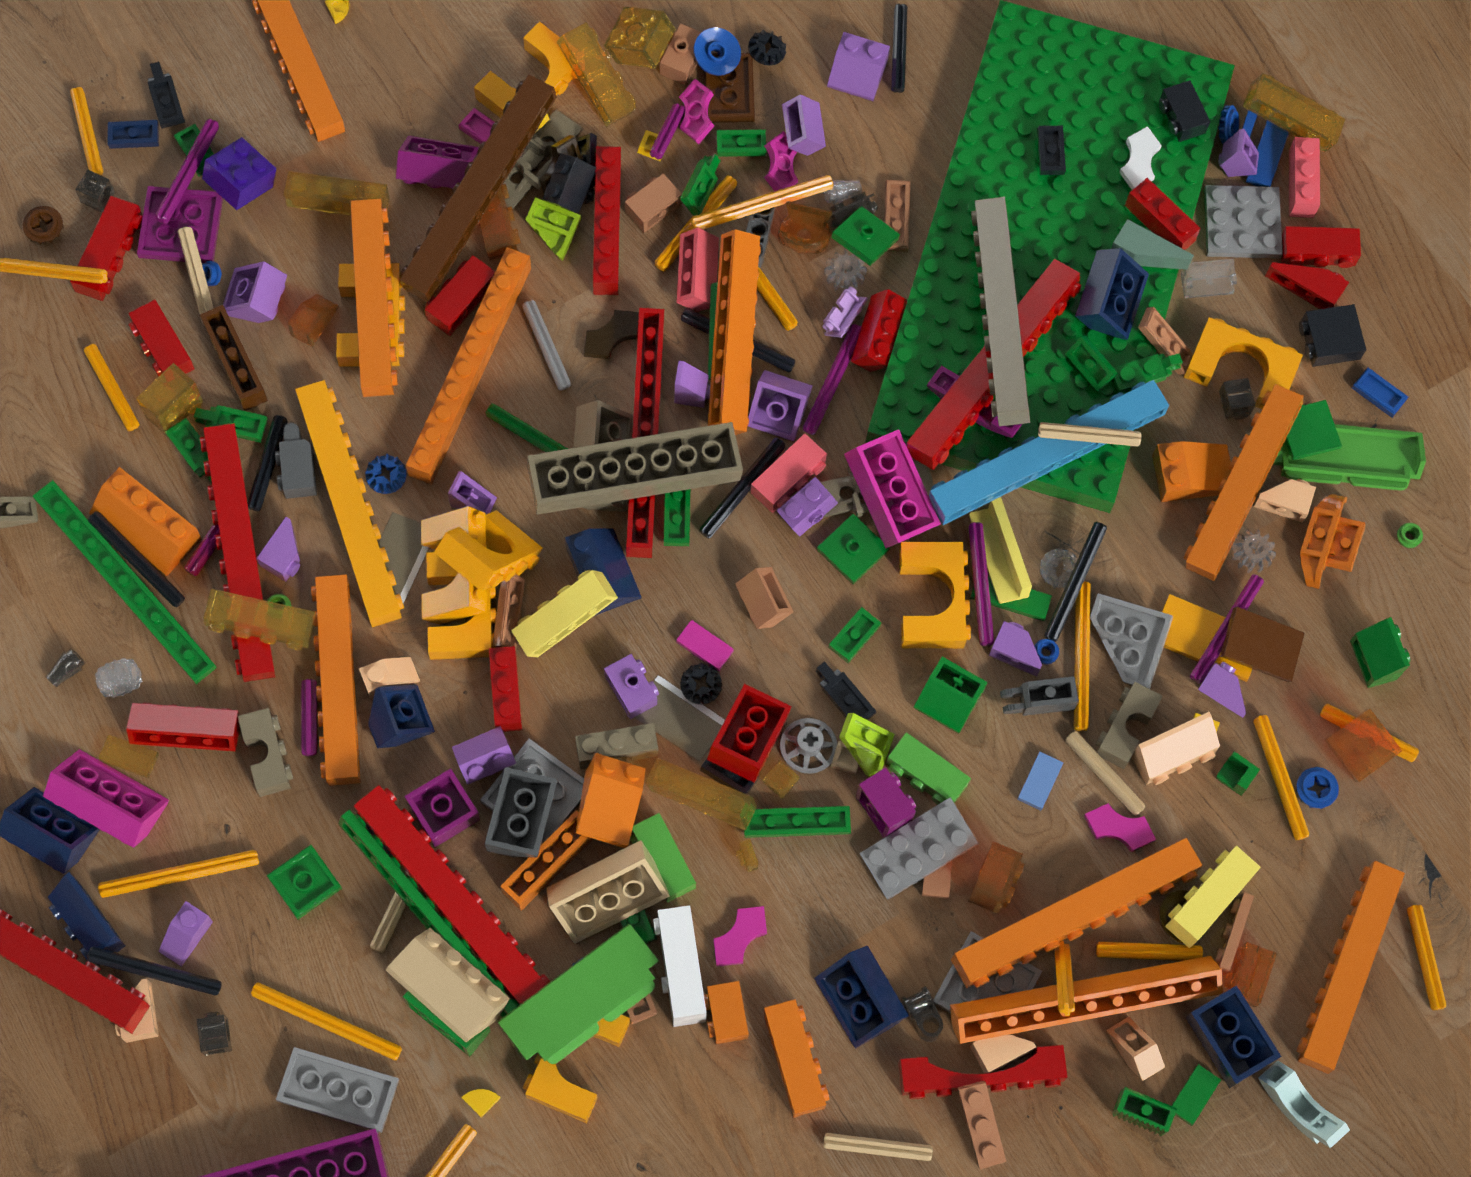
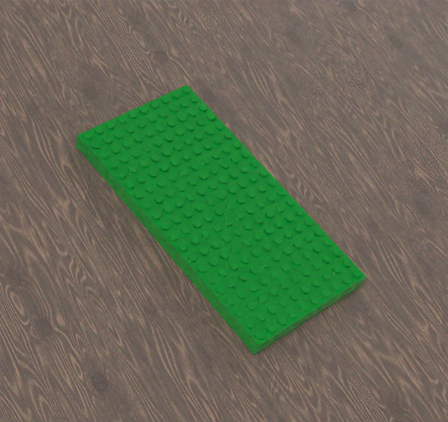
(1102, 92)

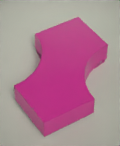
(696, 119)
(781, 163)
(1130, 831)
(748, 926)

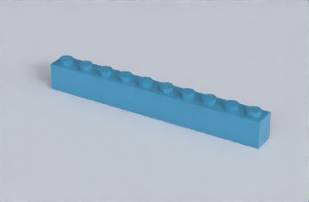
(1043, 455)

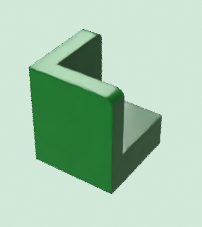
(1237, 773)

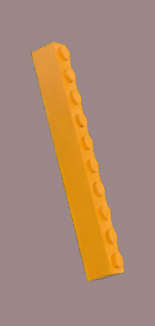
(348, 503)

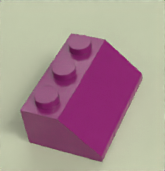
(433, 162)

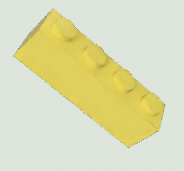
(564, 613)
(1212, 896)

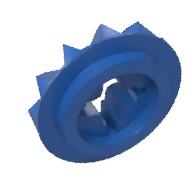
(1228, 123)
(380, 483)
(1323, 778)

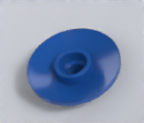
(721, 42)

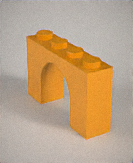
(543, 46)
(1220, 339)
(347, 343)
(508, 556)
(947, 563)
(460, 597)
(464, 640)
(558, 1094)

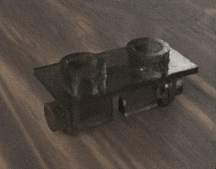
(841, 212)

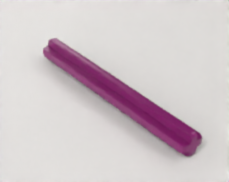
(187, 171)
(832, 381)
(981, 584)
(1215, 646)

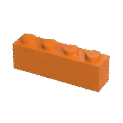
(551, 860)
(794, 1057)

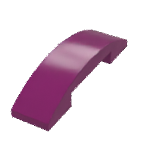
(944, 380)

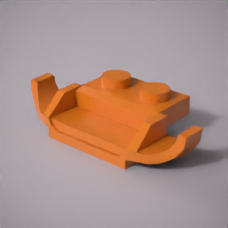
(1329, 540)

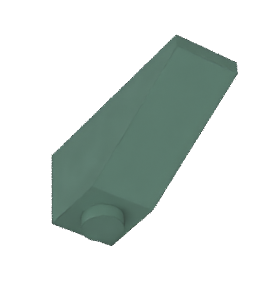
(1150, 248)

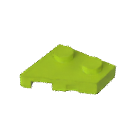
(553, 225)
(866, 743)

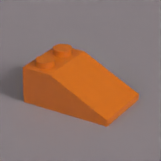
(1190, 469)
(610, 800)

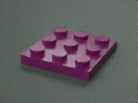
(196, 210)

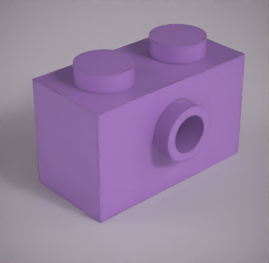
(803, 125)
(807, 506)
(631, 686)
(483, 755)

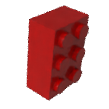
(749, 733)

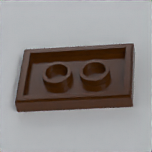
(732, 93)
(1262, 644)

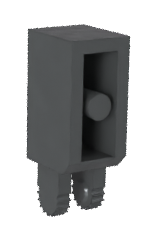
(296, 464)
(1042, 696)

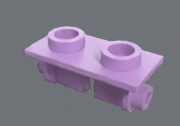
(837, 321)

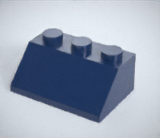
(1112, 293)
(602, 552)
(46, 830)
(82, 917)
(861, 996)
(1233, 1036)

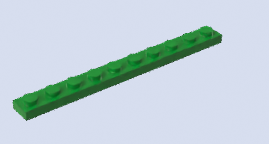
(124, 582)
(407, 890)

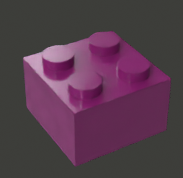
(885, 802)
(442, 807)

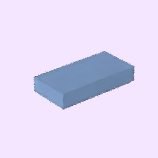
(1040, 781)

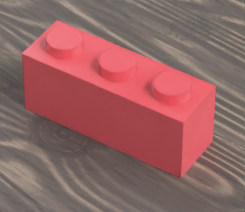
(1304, 177)
(697, 268)
(789, 473)

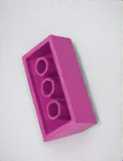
(892, 488)
(105, 798)

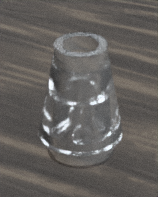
(842, 190)

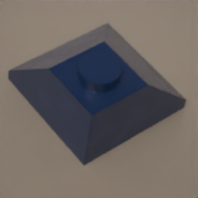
(398, 716)

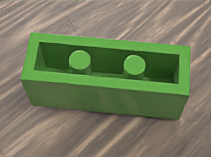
(927, 770)
(665, 854)

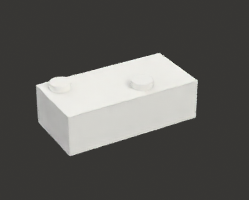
(681, 965)

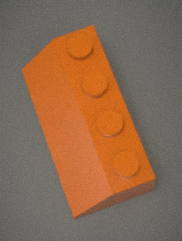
(146, 521)

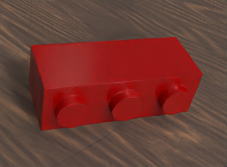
(1162, 215)
(1321, 246)
(459, 295)
(879, 330)
(159, 338)
(505, 688)

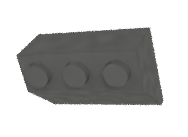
(520, 813)

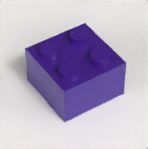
(239, 173)

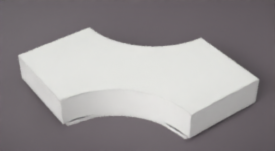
(1142, 148)

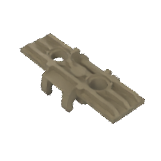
(535, 152)
(836, 485)

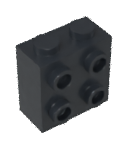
(1332, 335)

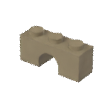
(633, 742)
(1117, 743)
(272, 773)

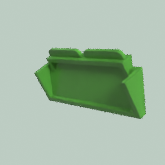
(1365, 460)
(571, 1005)

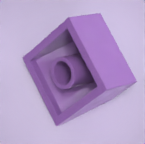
(858, 66)
(255, 292)
(779, 405)

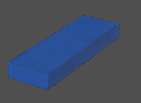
(1270, 151)

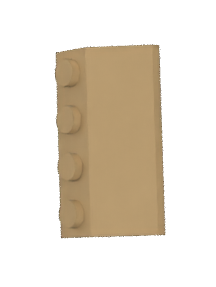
(607, 892)
(448, 985)

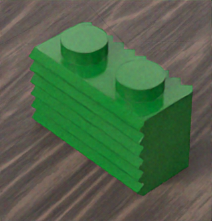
(1144, 1111)

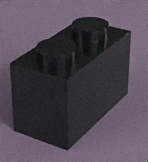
(1184, 111)
(569, 183)

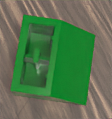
(1380, 653)
(950, 695)

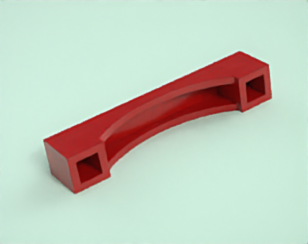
(607, 221)
(922, 1077)

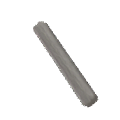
(546, 345)

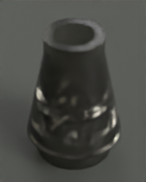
(66, 667)

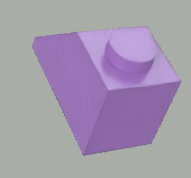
(1239, 155)
(691, 386)
(281, 552)
(1016, 648)
(1224, 688)
(184, 933)

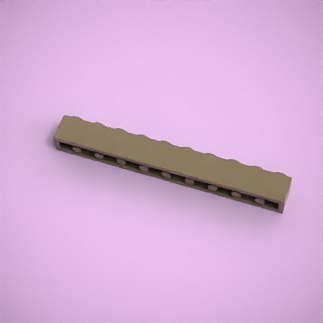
(1002, 312)

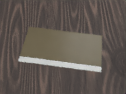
(403, 550)
(681, 721)

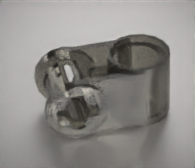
(922, 1010)

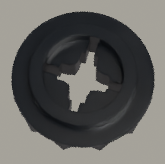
(757, 48)
(704, 694)

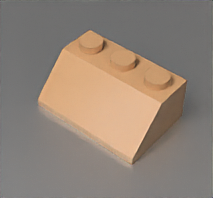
(1177, 749)

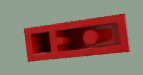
(1312, 284)

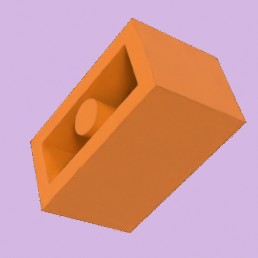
(726, 1013)

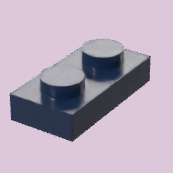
(133, 134)

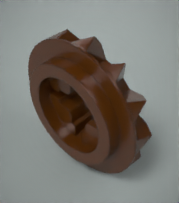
(32, 222)

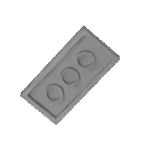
(919, 848)
(337, 1089)

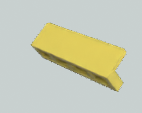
(1002, 554)

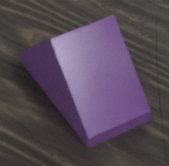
(469, 493)

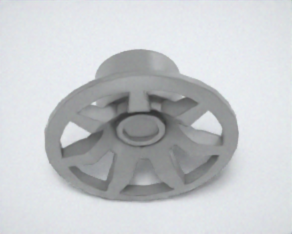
(808, 743)

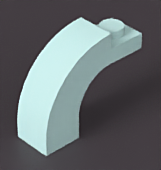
(1299, 1106)

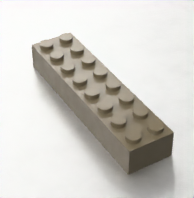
(634, 468)

